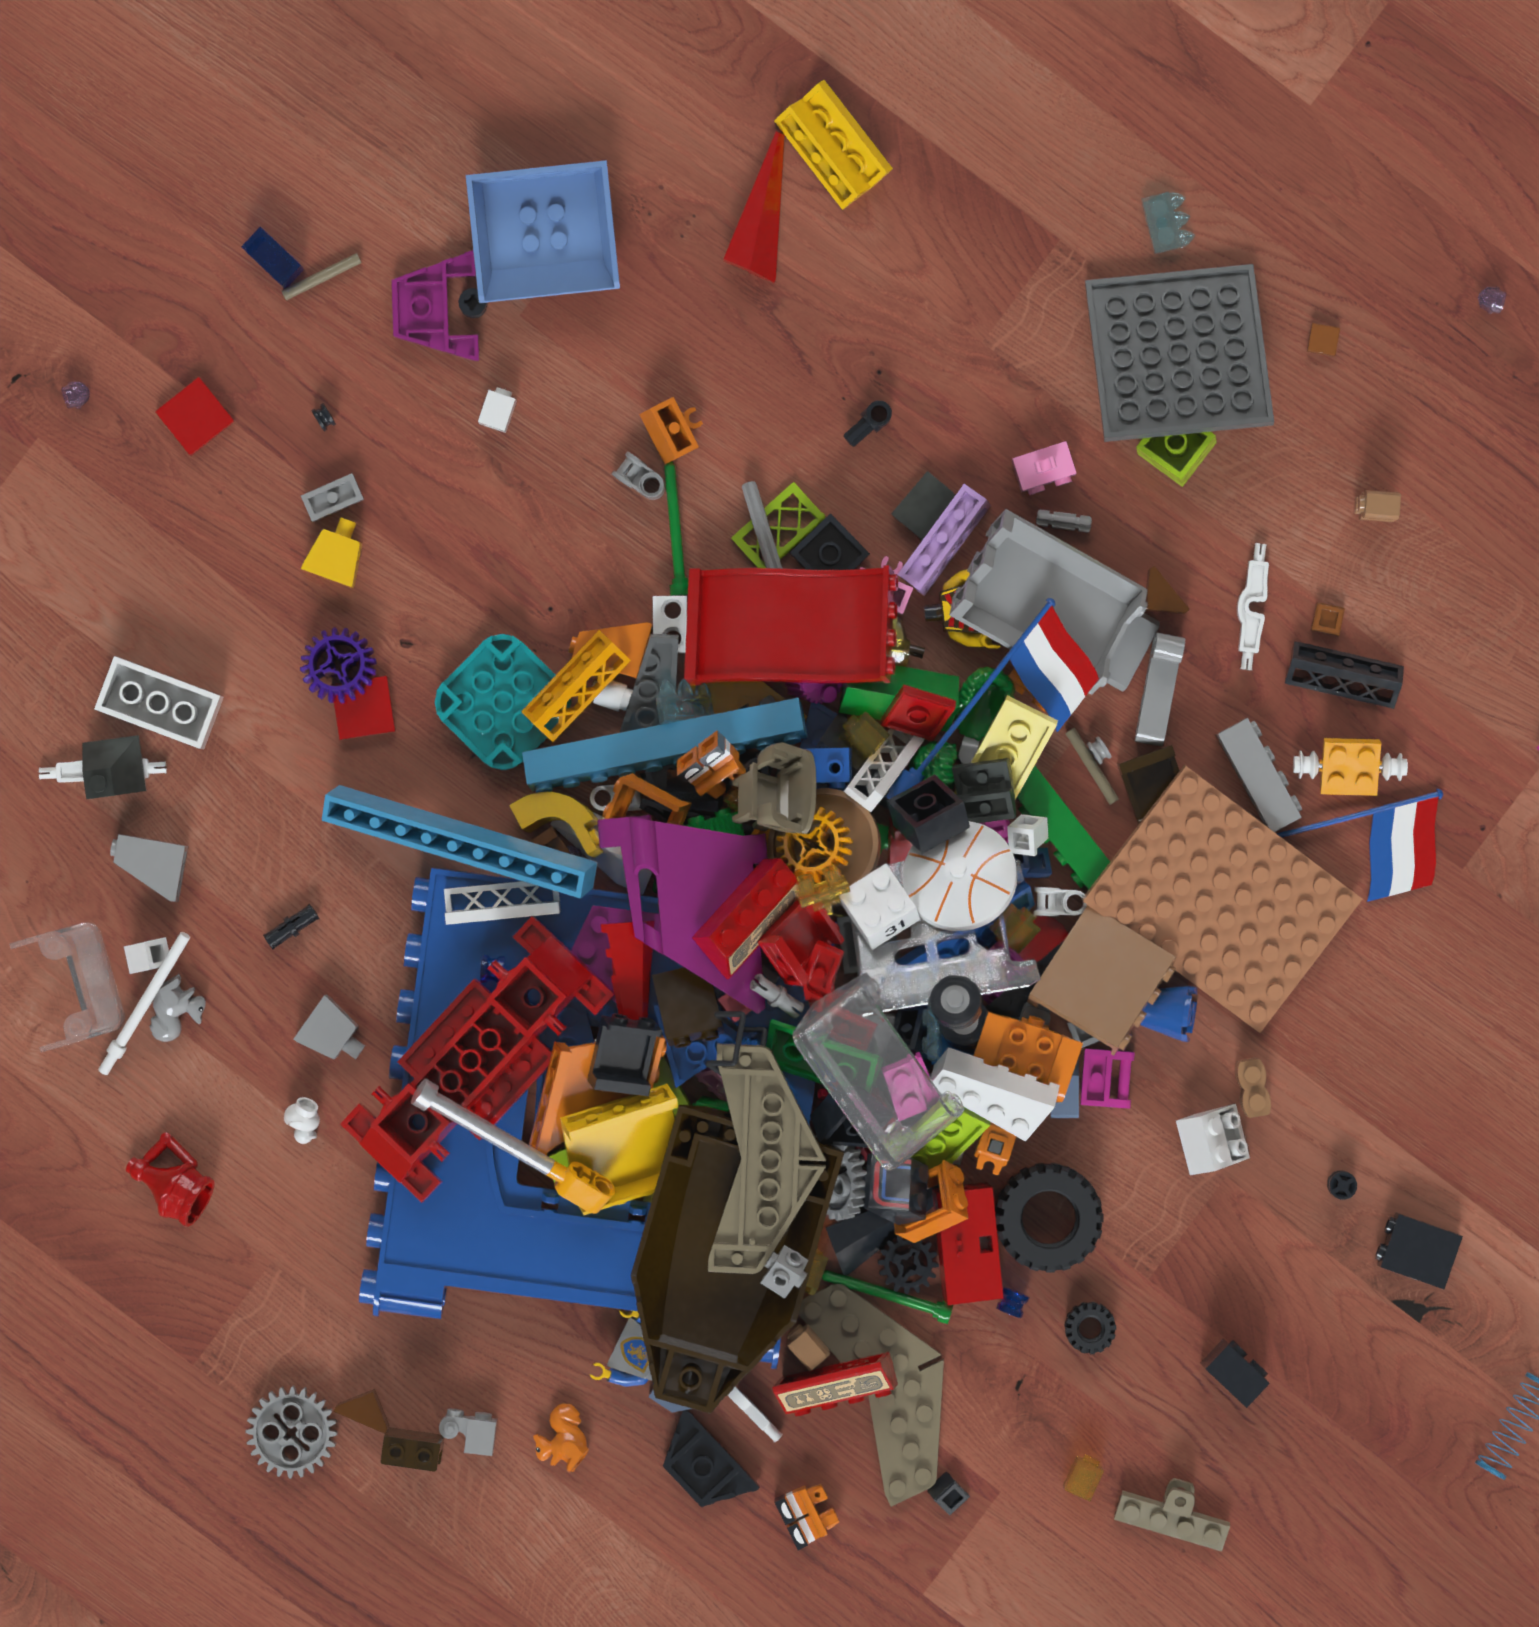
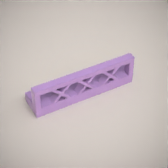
(944, 539)

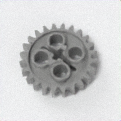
(848, 1187)
(273, 1448)

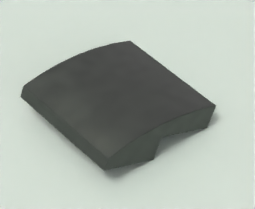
(923, 505)
(986, 790)

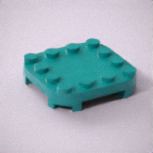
(486, 701)

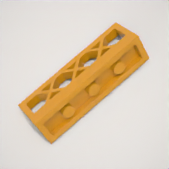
(572, 682)

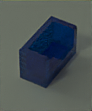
(272, 257)

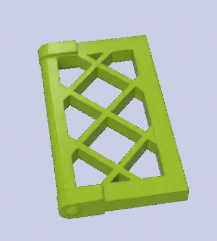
(776, 504)

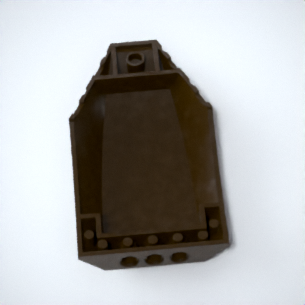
(702, 1324)

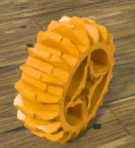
(818, 835)

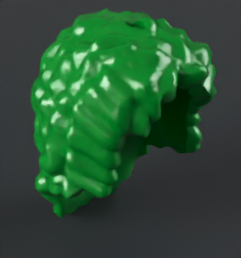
(984, 711)
(940, 765)

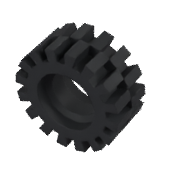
(1095, 1344)

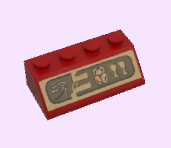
(747, 915)
(835, 1384)

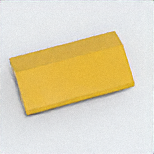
(833, 144)

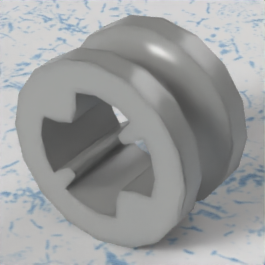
(1099, 750)

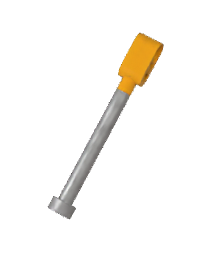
(574, 1183)

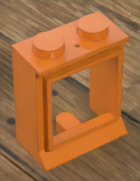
(625, 790)
(953, 1202)

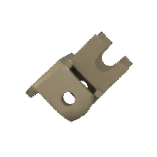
(783, 801)

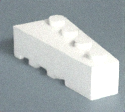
(994, 1093)

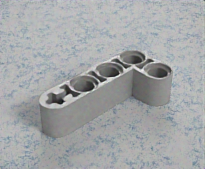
(1159, 689)

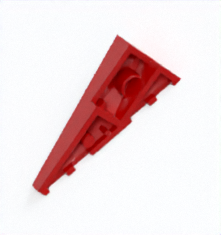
(757, 232)
(630, 968)

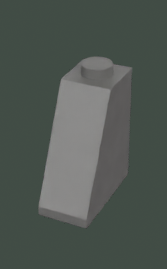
(152, 862)

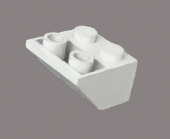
(1212, 1139)

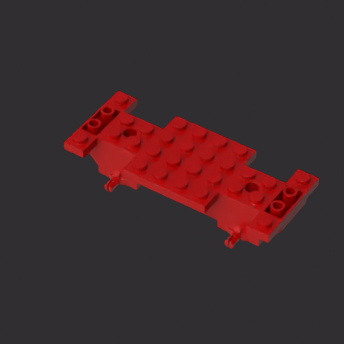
(478, 1054)

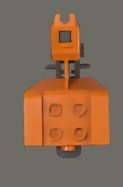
(1024, 1048)

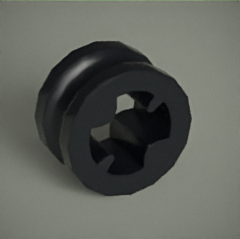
(323, 417)

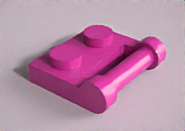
(1097, 1078)

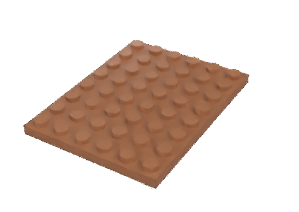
(1223, 898)

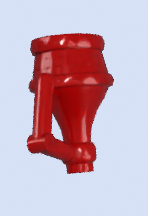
(177, 1190)

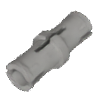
(776, 996)

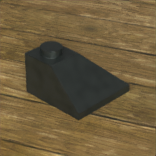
(112, 767)

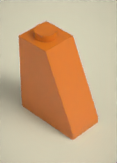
(628, 638)

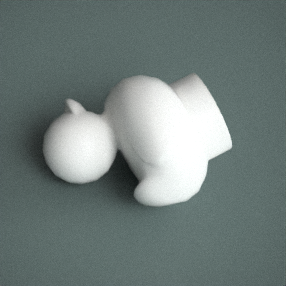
(303, 1118)

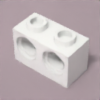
(663, 624)

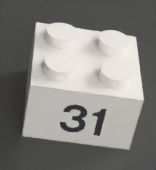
(879, 906)

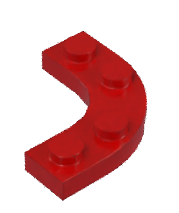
(822, 971)

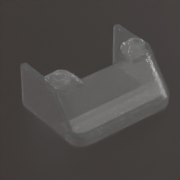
(92, 980)

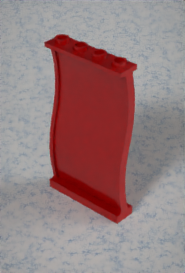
(790, 625)

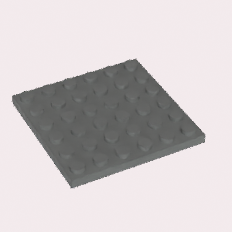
(1179, 353)

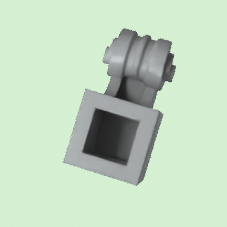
(478, 1430)

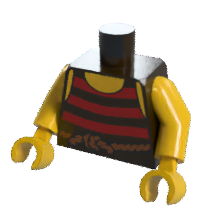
(956, 630)

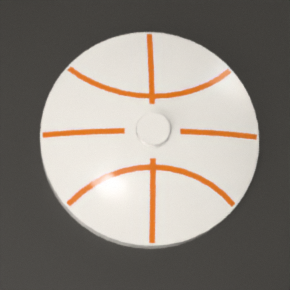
(962, 879)

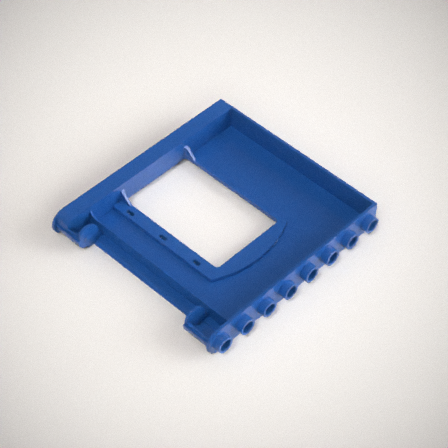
(481, 1222)

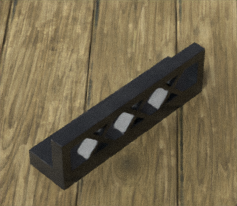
(1346, 669)

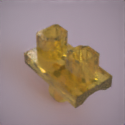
(824, 893)

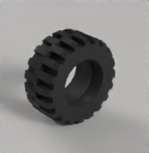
(1087, 1217)

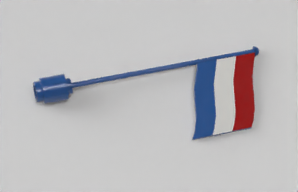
(1048, 666)
(1399, 844)

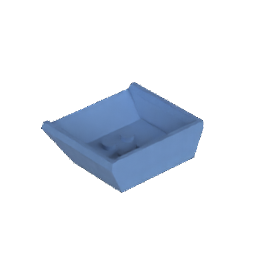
(542, 231)

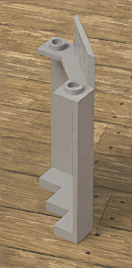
(1093, 602)

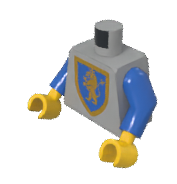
(629, 1358)

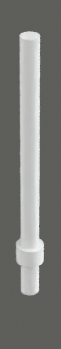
(118, 1047)

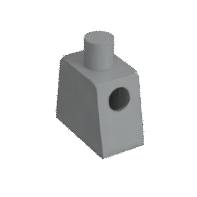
(330, 1031)

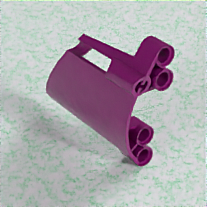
(693, 878)

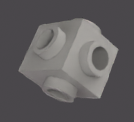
(784, 1271)

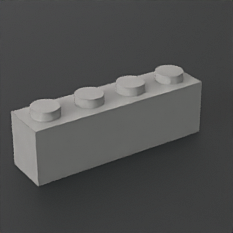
(1258, 774)

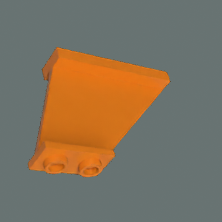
(569, 1091)

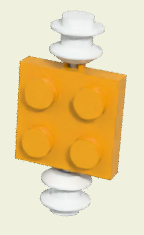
(1350, 766)

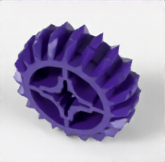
(326, 669)

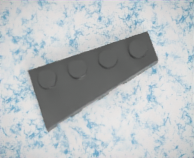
(657, 664)

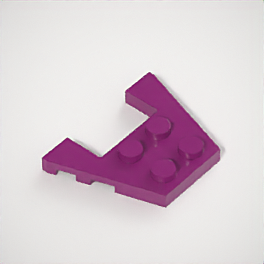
(422, 307)
(592, 943)

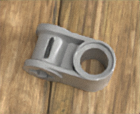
(638, 476)

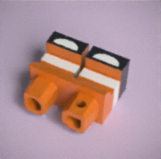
(710, 764)
(812, 1525)

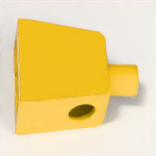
(335, 555)

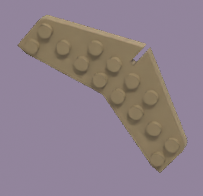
(769, 1178)
(907, 1419)

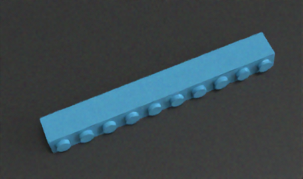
(661, 745)
(459, 841)

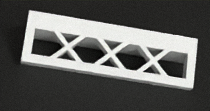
(886, 777)
(498, 912)

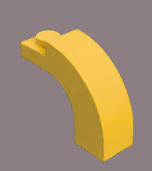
(545, 807)

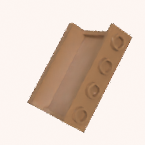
(1103, 978)

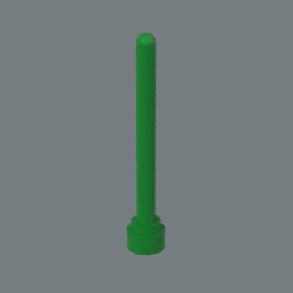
(679, 584)
(939, 1310)

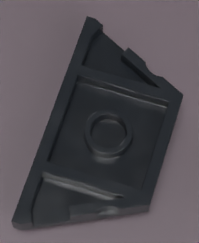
(704, 1464)

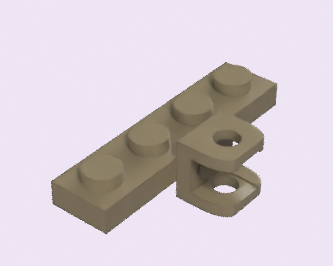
(1173, 1516)

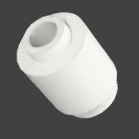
(614, 696)

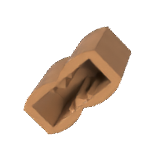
(1378, 506)
(1253, 1095)
(807, 1346)

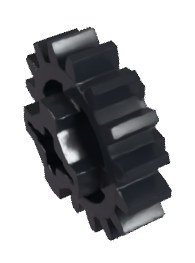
(919, 1268)

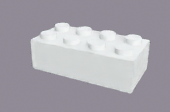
(159, 702)

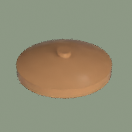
(863, 831)

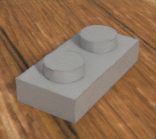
(332, 497)

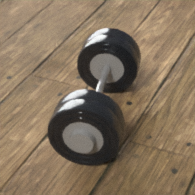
(959, 1010)

